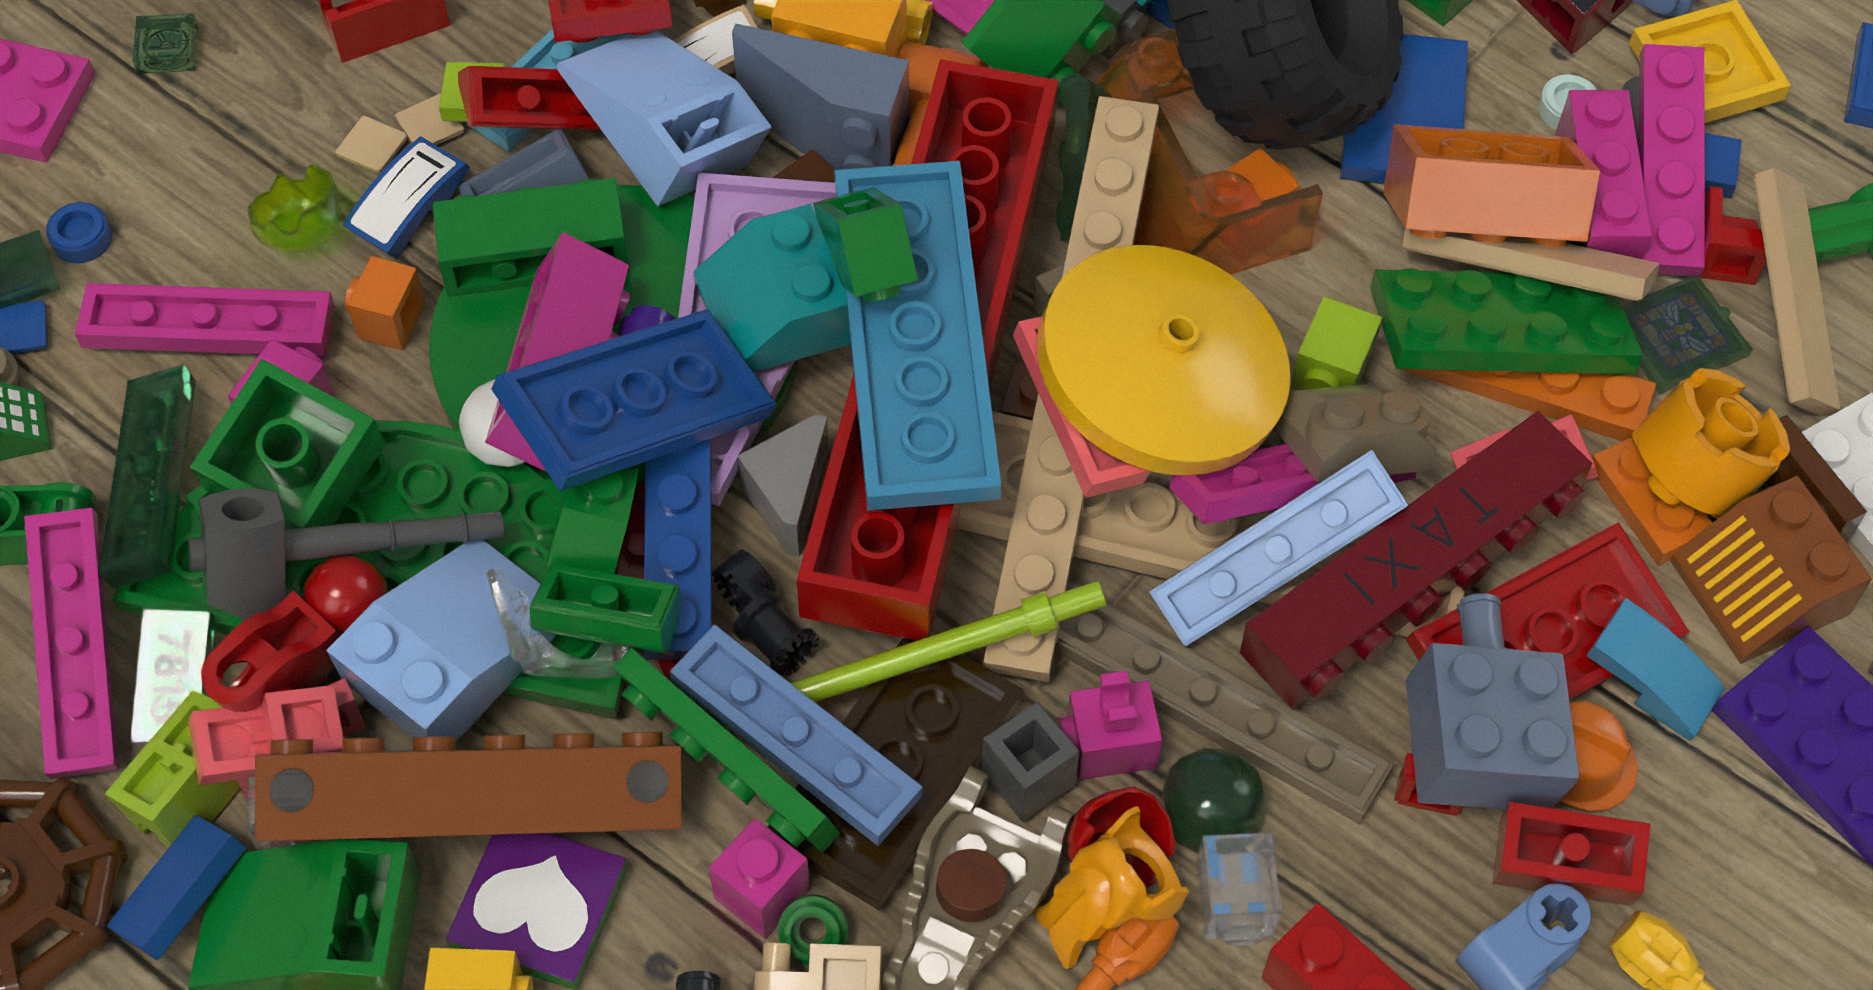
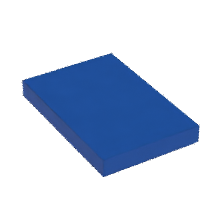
(1425, 94)

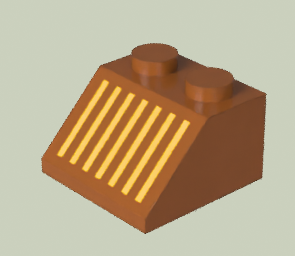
(1771, 570)

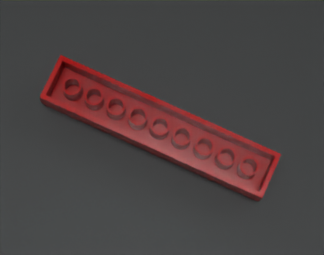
(889, 565)

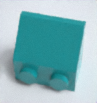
(776, 290)

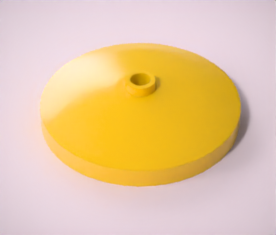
(1163, 360)

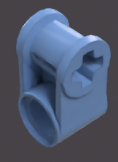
(1520, 949)

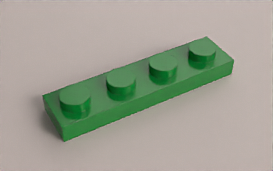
(743, 771)

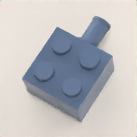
(1490, 718)

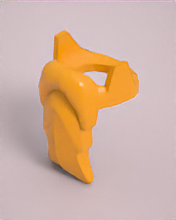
(1107, 891)

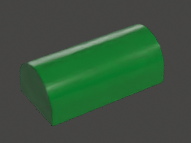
(606, 608)

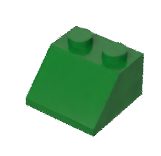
(1042, 35)

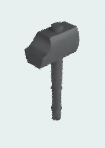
(247, 545)

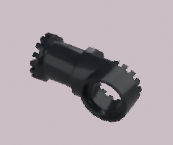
(762, 614)

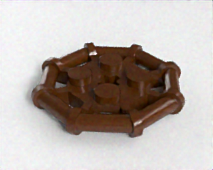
(42, 880)

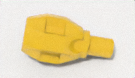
(1657, 954)

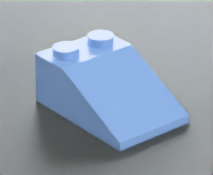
(435, 644)

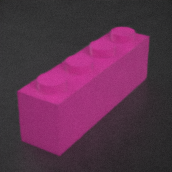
(569, 307)

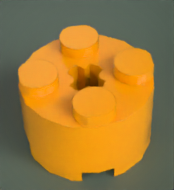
(1709, 444)

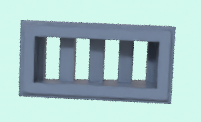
(539, 165)

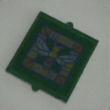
(1682, 332)

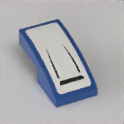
(404, 195)

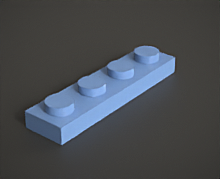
(796, 735)

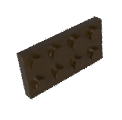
(931, 730)

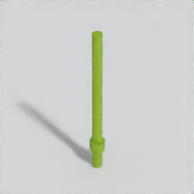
(1036, 615)

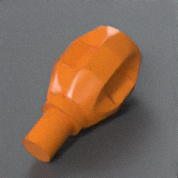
(1129, 952)

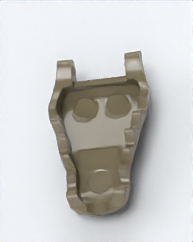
(949, 952)

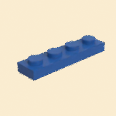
(681, 538)

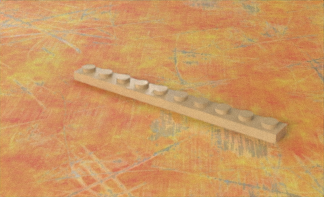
(1048, 493)

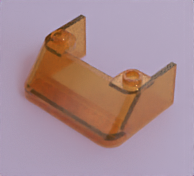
(1212, 213)

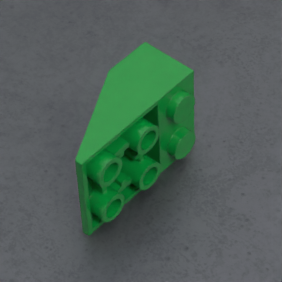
(310, 919)

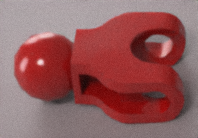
(291, 640)

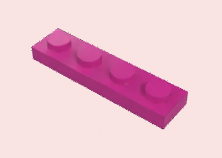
(1673, 155)
(203, 318)
(1252, 486)
(71, 644)

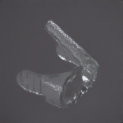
(533, 650)

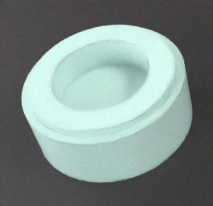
(1555, 95)

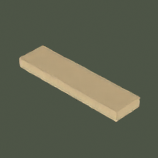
(1564, 264)
(1796, 292)

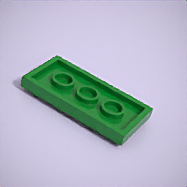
(1501, 323)

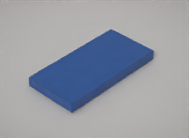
(632, 398)

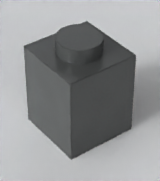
(1030, 761)

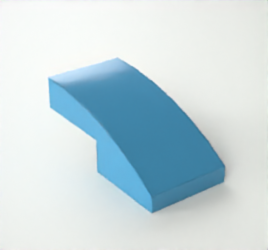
(1666, 672)

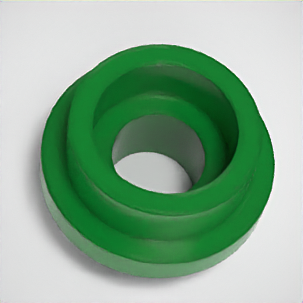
(803, 908)

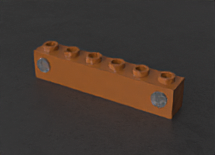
(466, 790)

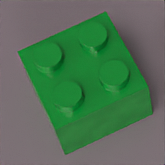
(290, 442)

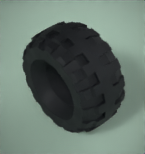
(1290, 66)

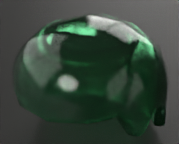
(1213, 796)

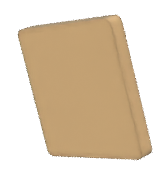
(425, 121)
(371, 144)

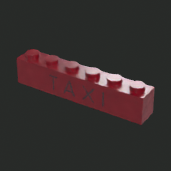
(1415, 560)

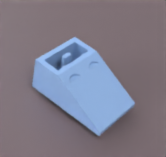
(666, 111)

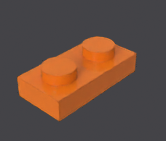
(1656, 524)

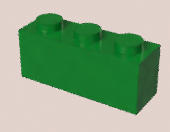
(505, 236)

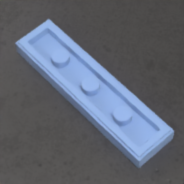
(1278, 548)

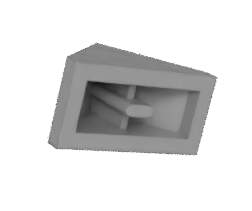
(784, 478)

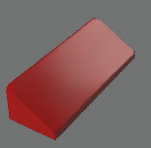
(521, 99)

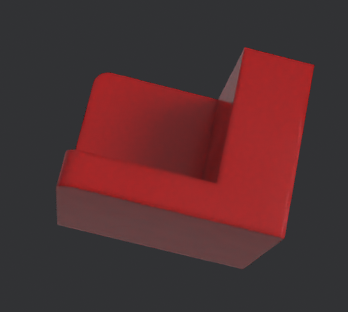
(1732, 244)

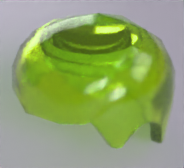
(297, 212)

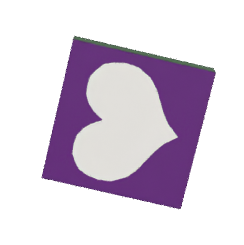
(541, 901)

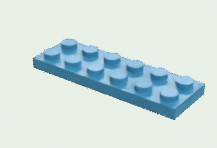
(923, 354)

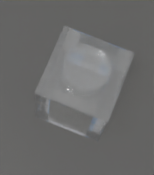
(1238, 888)

